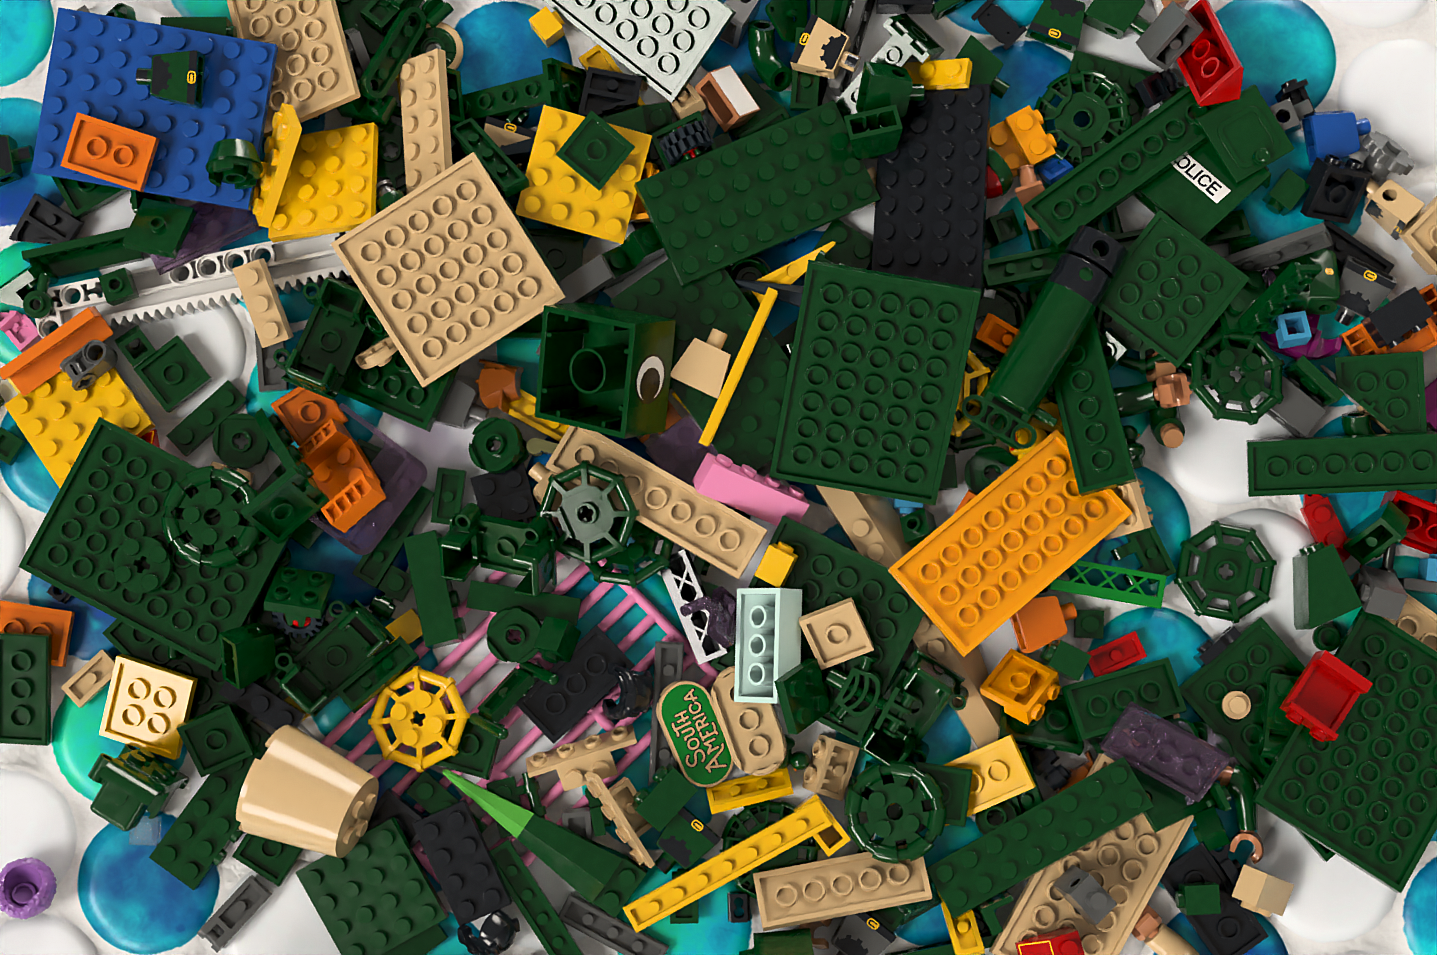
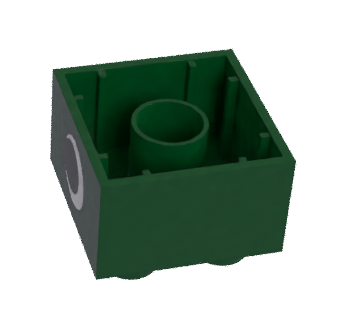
(604, 369)

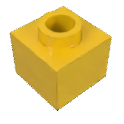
(547, 26)

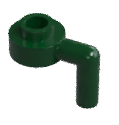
(41, 294)

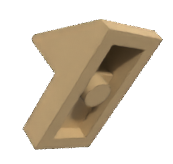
(687, 103)

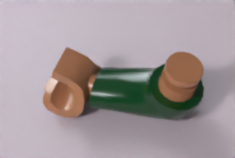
(1167, 391)
(1242, 789)

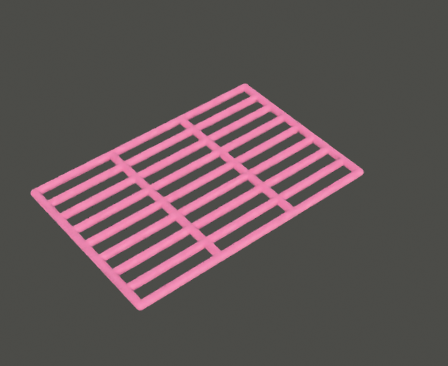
(594, 714)

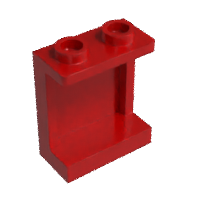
(1324, 695)

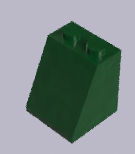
(1321, 587)

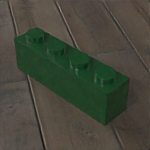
(433, 593)

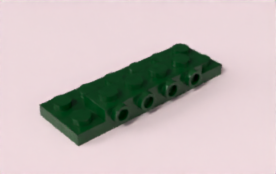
(209, 819)

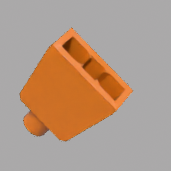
(1041, 622)

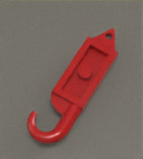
(1324, 523)

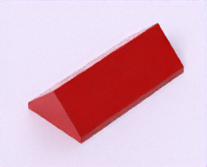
(1210, 61)
(1423, 522)

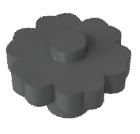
(1385, 156)

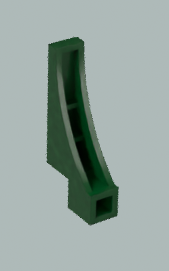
(636, 252)

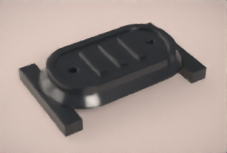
(998, 24)

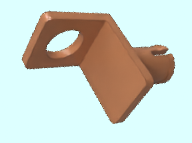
(1029, 189)

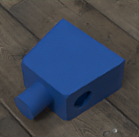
(1333, 134)

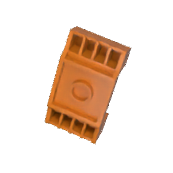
(1360, 343)
(341, 474)

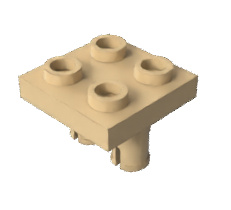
(1132, 497)

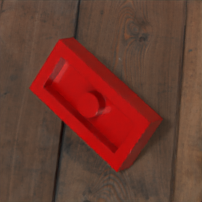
(1116, 654)

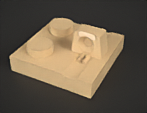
(836, 633)

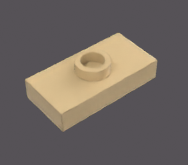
(90, 678)

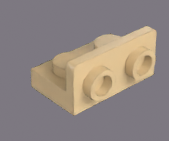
(830, 767)

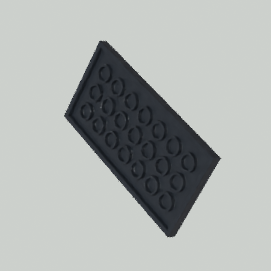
(936, 190)

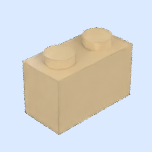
(1262, 892)

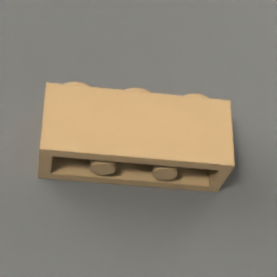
(263, 302)

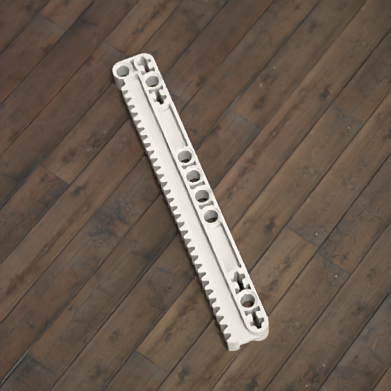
(290, 265)

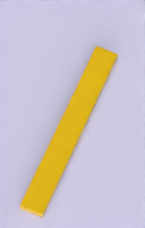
(728, 865)

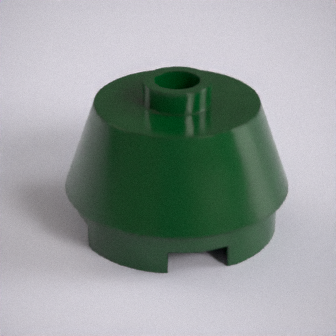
(234, 163)

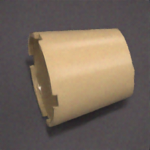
(306, 795)

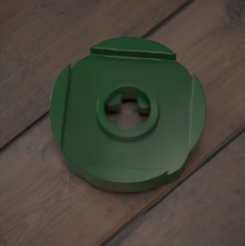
(510, 449)
(229, 452)
(981, 462)
(150, 579)
(498, 634)

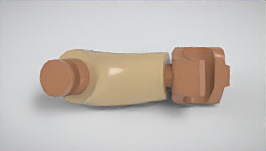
(1159, 936)

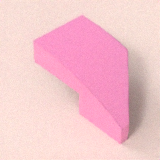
(19, 329)

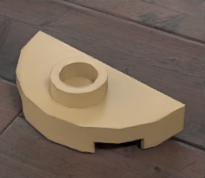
(377, 354)

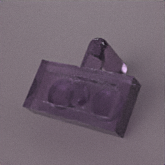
(721, 617)

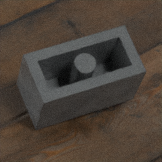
(1169, 35)
(1297, 411)
(1379, 592)

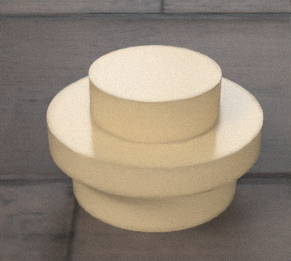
(1236, 705)

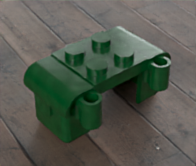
(327, 340)
(499, 546)
(332, 656)
(935, 687)
(132, 785)

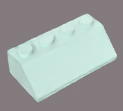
(765, 641)

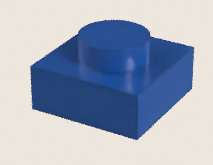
(1052, 171)

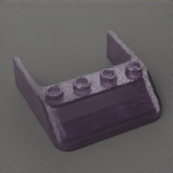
(400, 478)

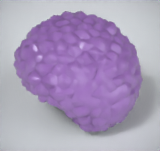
(26, 888)

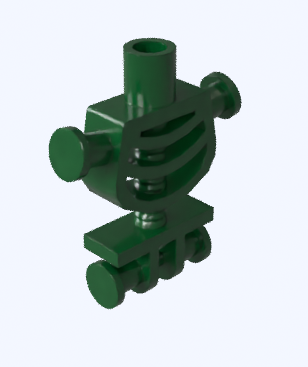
(845, 683)

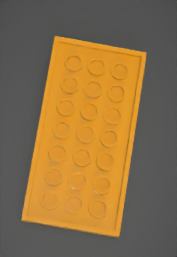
(1007, 545)

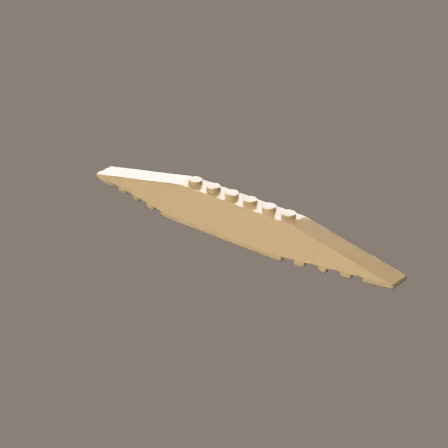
(877, 533)

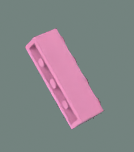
(749, 491)

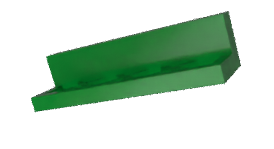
(1112, 594)

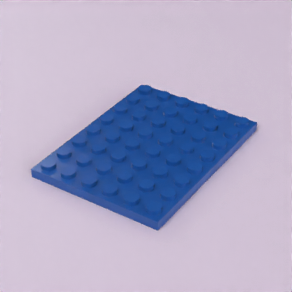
(95, 75)

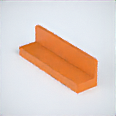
(44, 358)

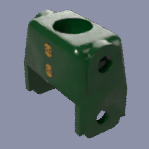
(1324, 291)

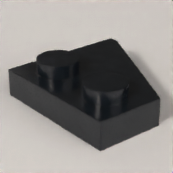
(609, 92)
(46, 223)

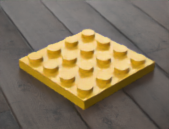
(328, 184)
(564, 197)
(61, 419)

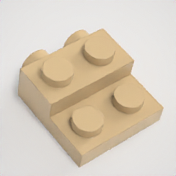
(1422, 238)

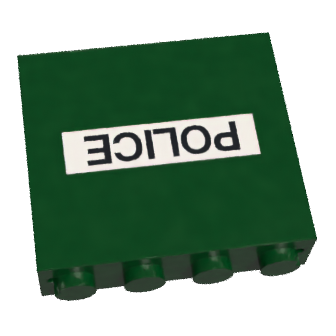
(1199, 191)

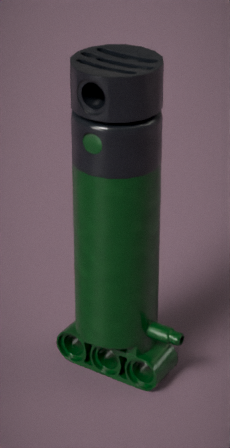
(1047, 337)

